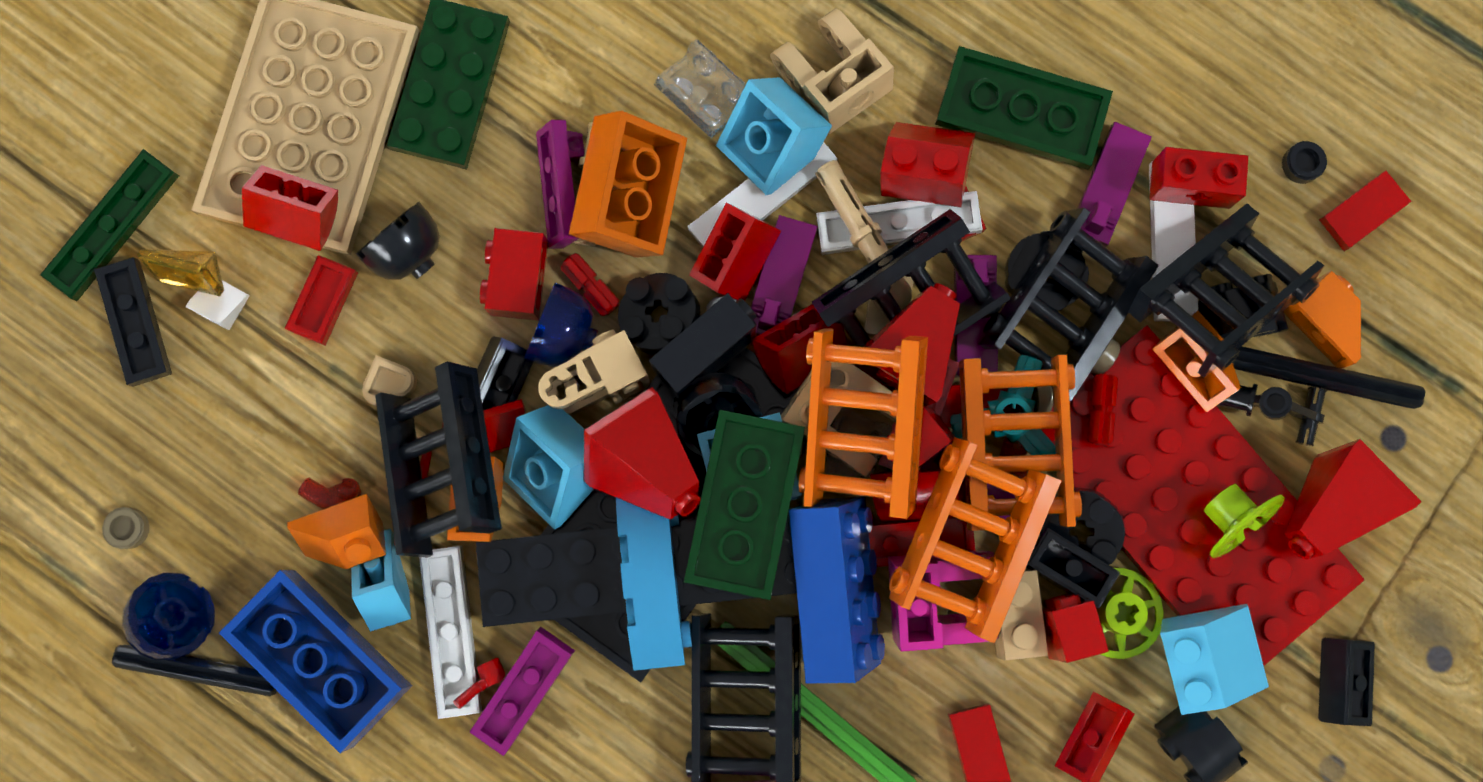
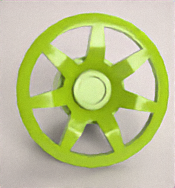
(1234, 512)
(1128, 613)

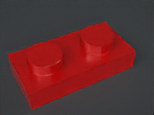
(1094, 739)

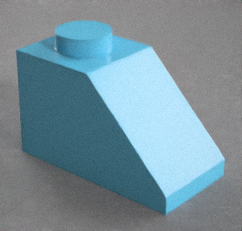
(381, 588)

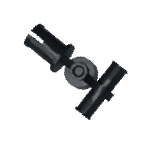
(1277, 404)

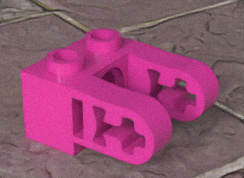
(921, 626)

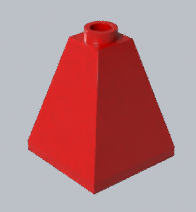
(928, 315)
(641, 458)
(1344, 499)

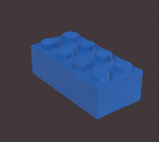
(836, 590)
(315, 659)

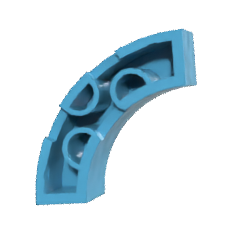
(650, 588)

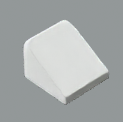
(219, 309)

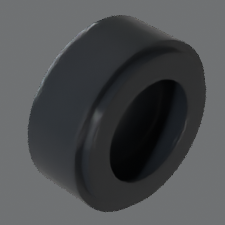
(1304, 162)

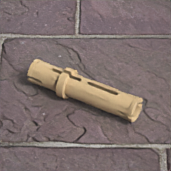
(851, 210)

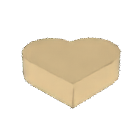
(388, 378)

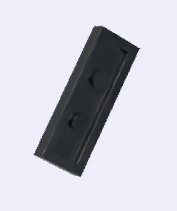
(133, 322)

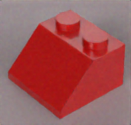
(926, 164)

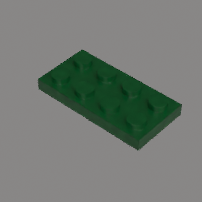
(448, 83)
(1024, 108)
(744, 504)

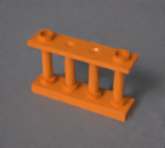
(904, 404)
(979, 423)
(999, 573)

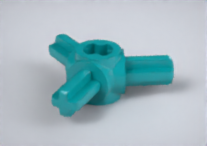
(1033, 440)

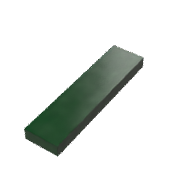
(109, 225)

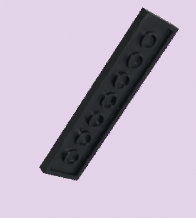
(582, 575)

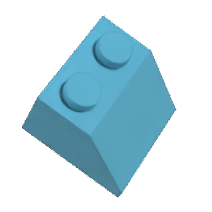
(772, 133)
(548, 463)
(1213, 658)

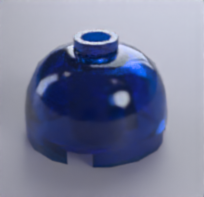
(562, 328)
(168, 617)

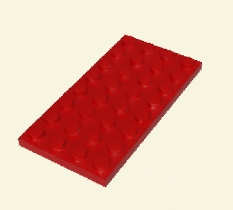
(1161, 476)

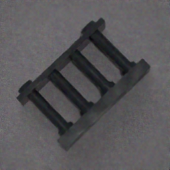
(1213, 254)
(909, 260)
(1106, 308)
(467, 454)
(782, 680)

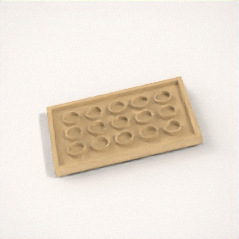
(312, 103)

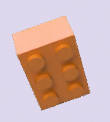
(628, 185)

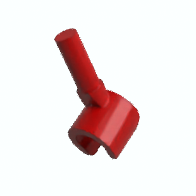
(490, 674)

